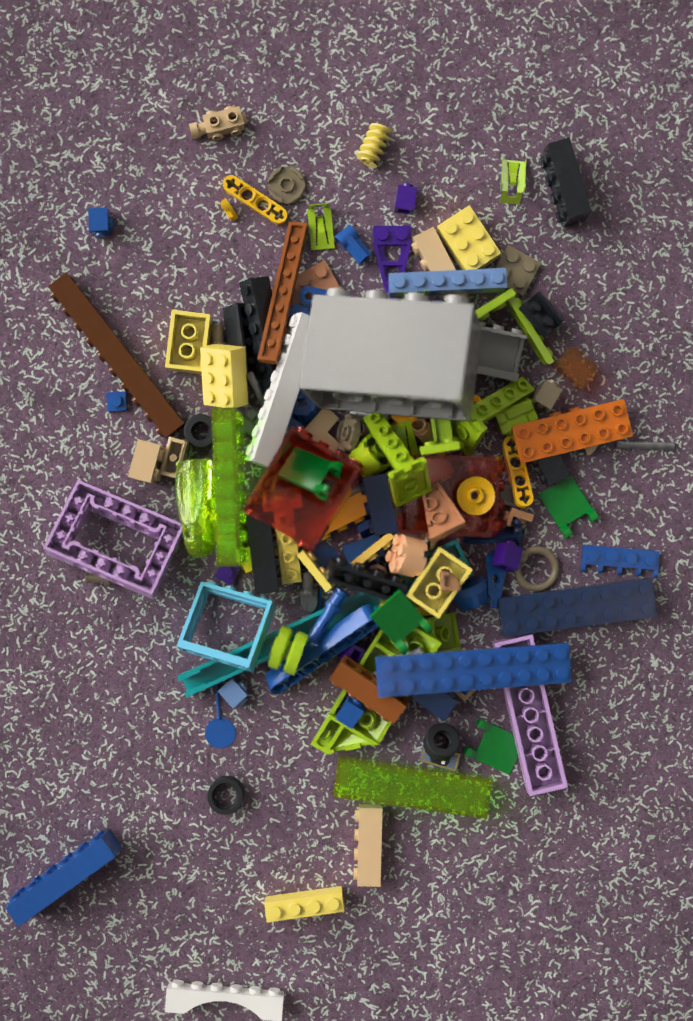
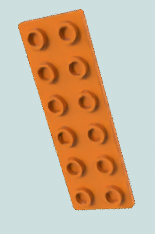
(571, 431)

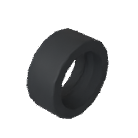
(225, 810)

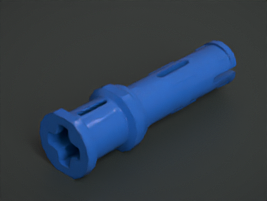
(332, 607)

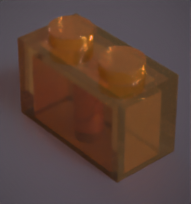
(576, 368)

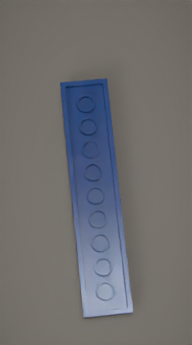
(473, 669)

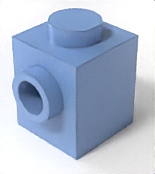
(234, 692)

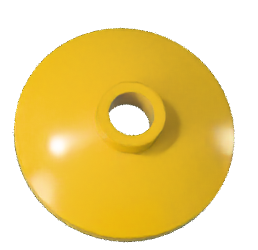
(485, 495)

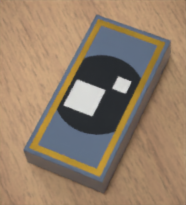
(450, 764)

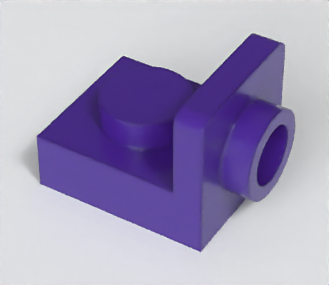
(228, 573)

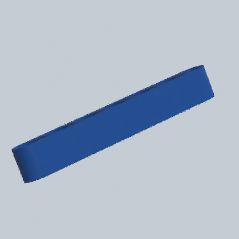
(330, 645)

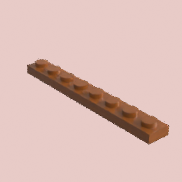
(283, 293)

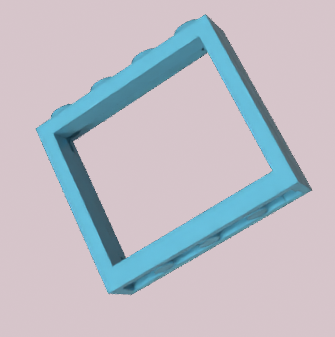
(195, 613)

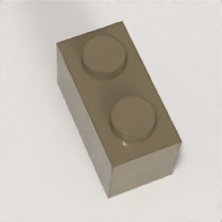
(546, 395)

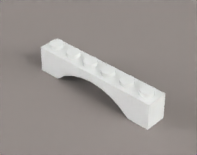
(185, 996)

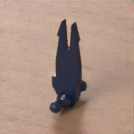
(509, 533)

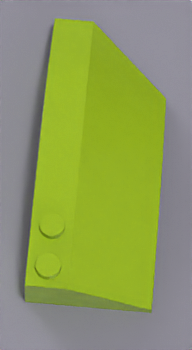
(335, 735)

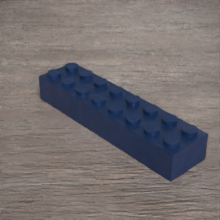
(576, 607)

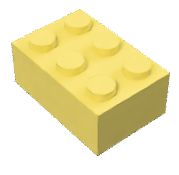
(468, 240)
(186, 336)
(224, 375)
(426, 587)

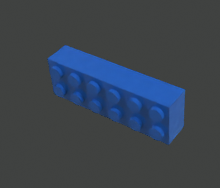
(63, 877)

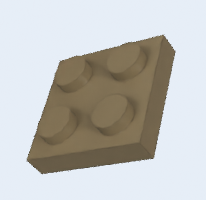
(519, 269)

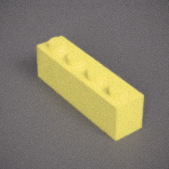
(304, 904)

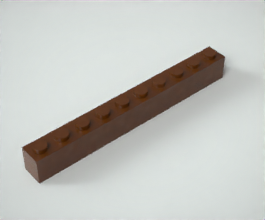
(116, 355)

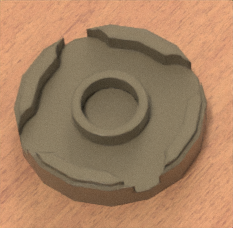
(286, 185)
(348, 433)

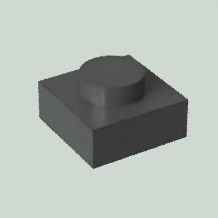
(508, 497)

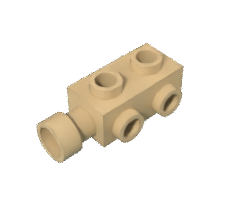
(223, 126)

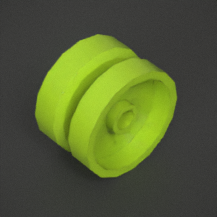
(287, 650)

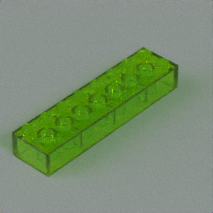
(229, 487)
(412, 786)

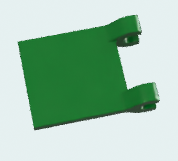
(309, 471)
(566, 504)
(398, 619)
(495, 748)

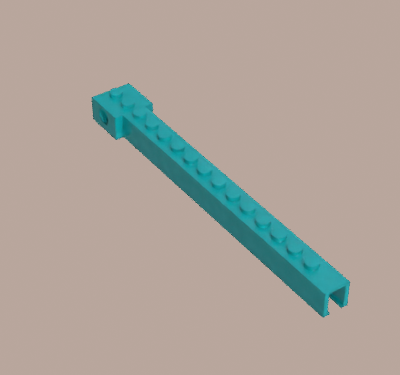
(214, 672)

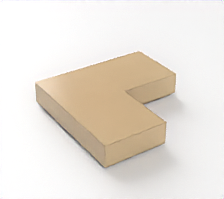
(321, 425)

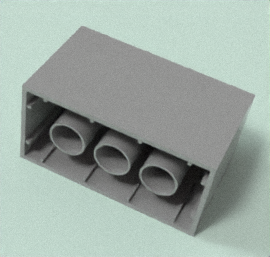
(392, 354)

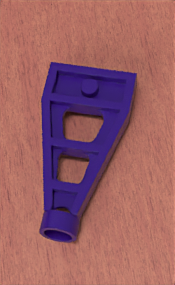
(391, 236)

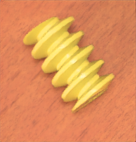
(372, 144)

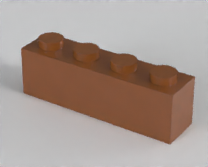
(362, 685)

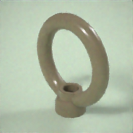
(554, 573)

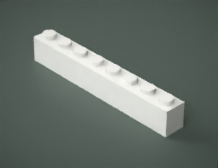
(281, 395)

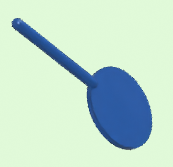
(323, 555)
(220, 731)

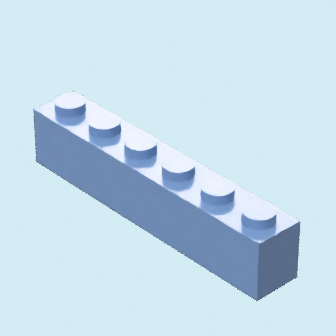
(448, 282)

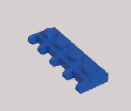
(620, 558)

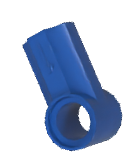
(350, 240)

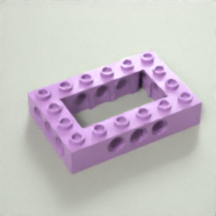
(90, 498)

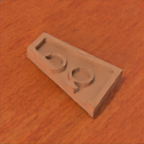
(441, 514)

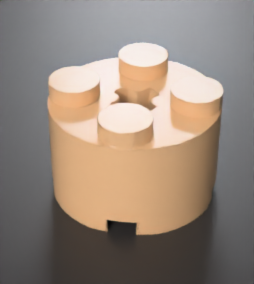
(407, 556)

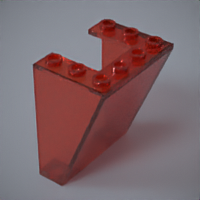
(450, 473)
(295, 509)

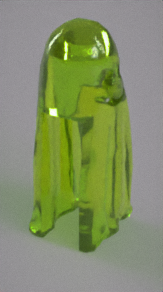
(196, 505)

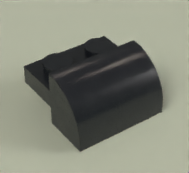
(541, 314)

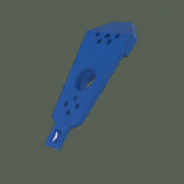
(500, 577)

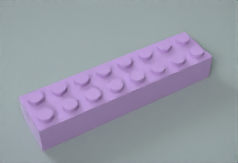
(533, 731)

